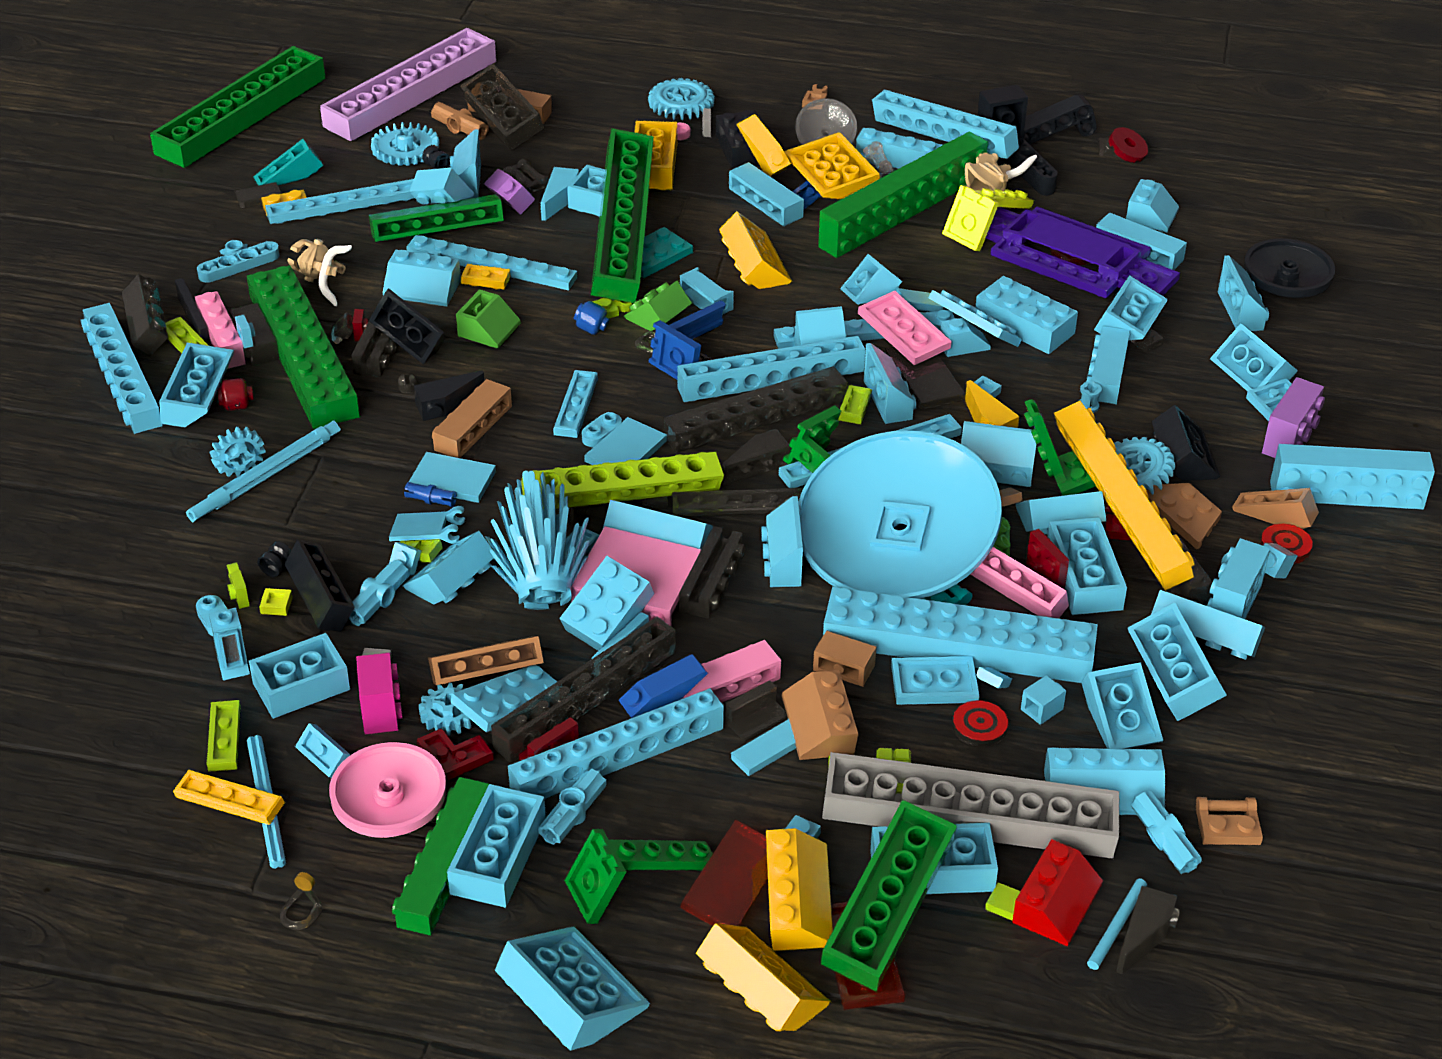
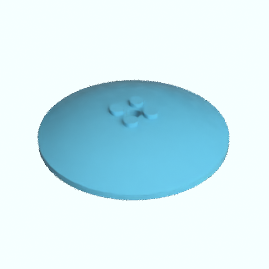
(893, 480)

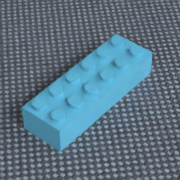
(1355, 475)

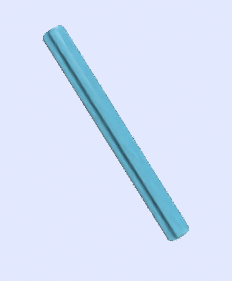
(262, 782)

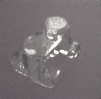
(877, 158)

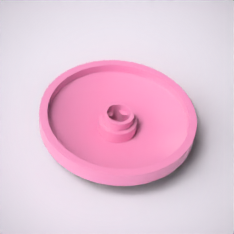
(387, 789)

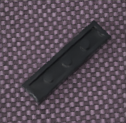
(191, 310)

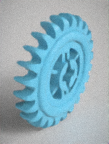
(677, 97)
(402, 144)
(1147, 472)

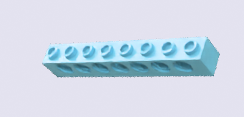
(943, 122)
(121, 368)
(767, 368)
(619, 745)

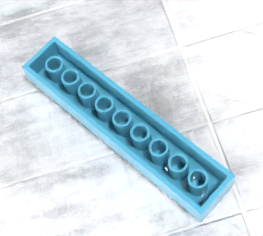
(940, 629)

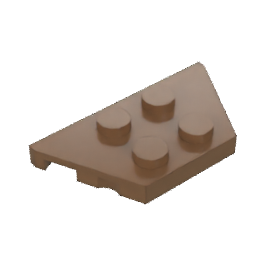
(1186, 511)

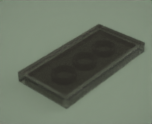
(928, 380)

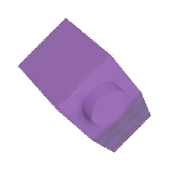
(509, 191)

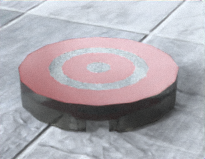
(980, 723)

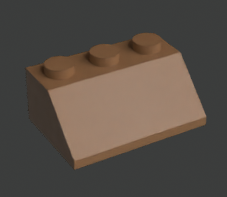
(820, 715)

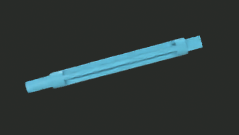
(263, 470)

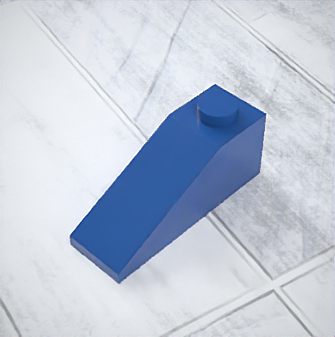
(663, 686)

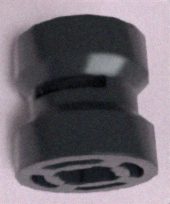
(435, 157)
(273, 561)

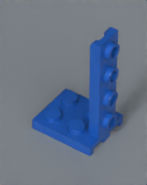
(674, 342)

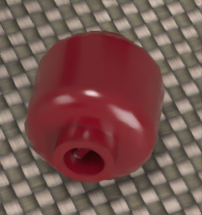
(235, 394)

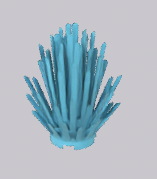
(538, 544)

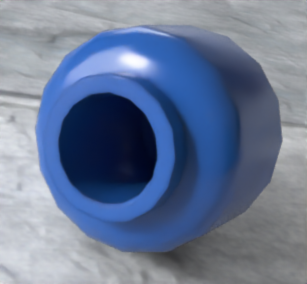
(591, 317)

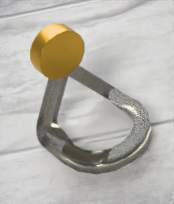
(304, 883)

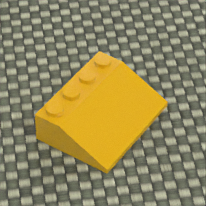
(833, 166)

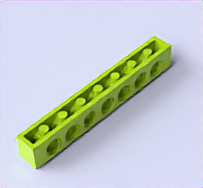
(635, 479)

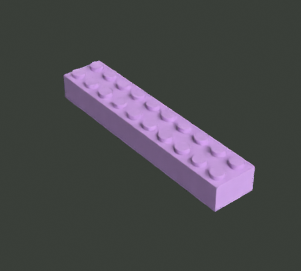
(408, 84)

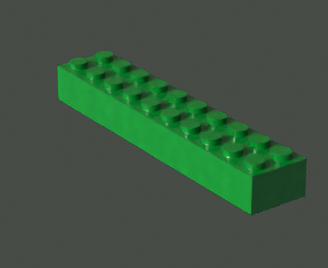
(237, 106)
(897, 195)
(622, 216)
(304, 347)

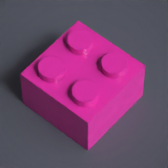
(378, 693)

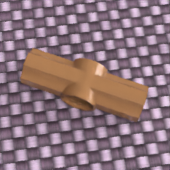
(459, 120)

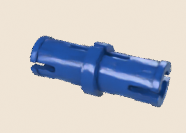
(430, 494)

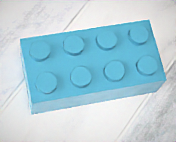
(1034, 316)
(1093, 573)
(1176, 662)
(496, 846)
(968, 863)

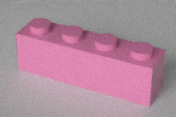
(220, 326)
(1022, 585)
(740, 671)

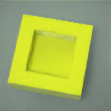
(276, 601)

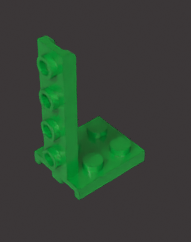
(813, 439)
(1066, 469)
(605, 861)

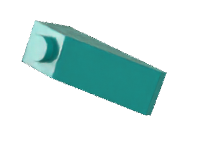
(291, 166)

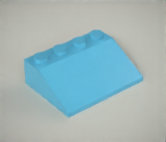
(569, 985)

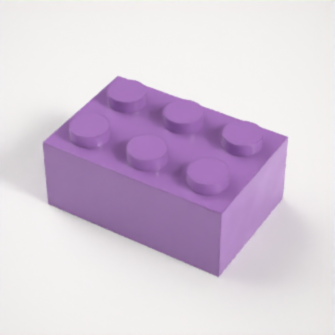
(1294, 416)

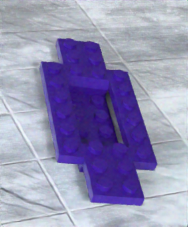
(1113, 253)

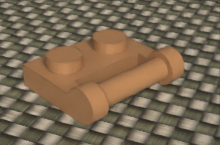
(1229, 828)

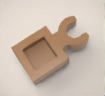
(814, 95)

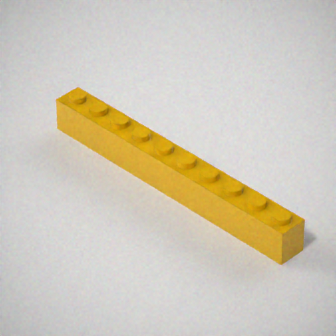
(1124, 496)

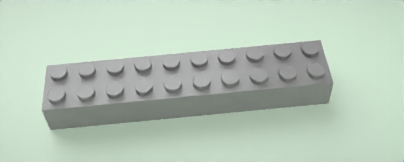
(1017, 808)

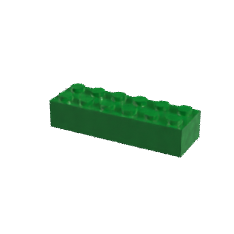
(888, 895)

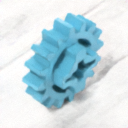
(237, 451)
(440, 713)

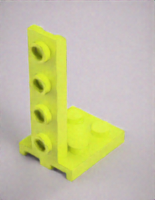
(975, 210)

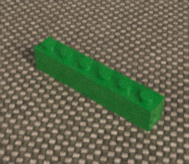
(436, 217)
(428, 885)

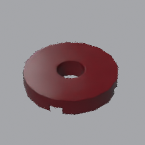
(1121, 138)

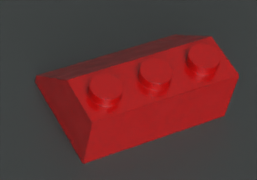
(1057, 893)

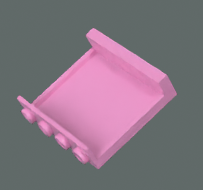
(654, 559)

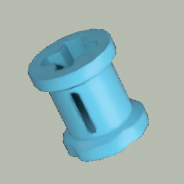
(1090, 397)

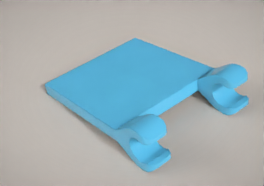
(427, 526)

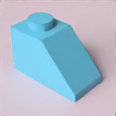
(964, 337)

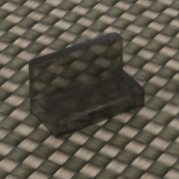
(754, 711)

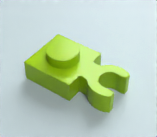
(613, 306)
(428, 548)
(237, 588)

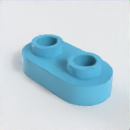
(600, 428)
(207, 605)

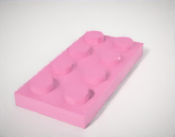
(904, 327)

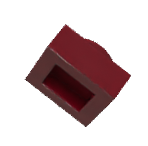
(359, 323)

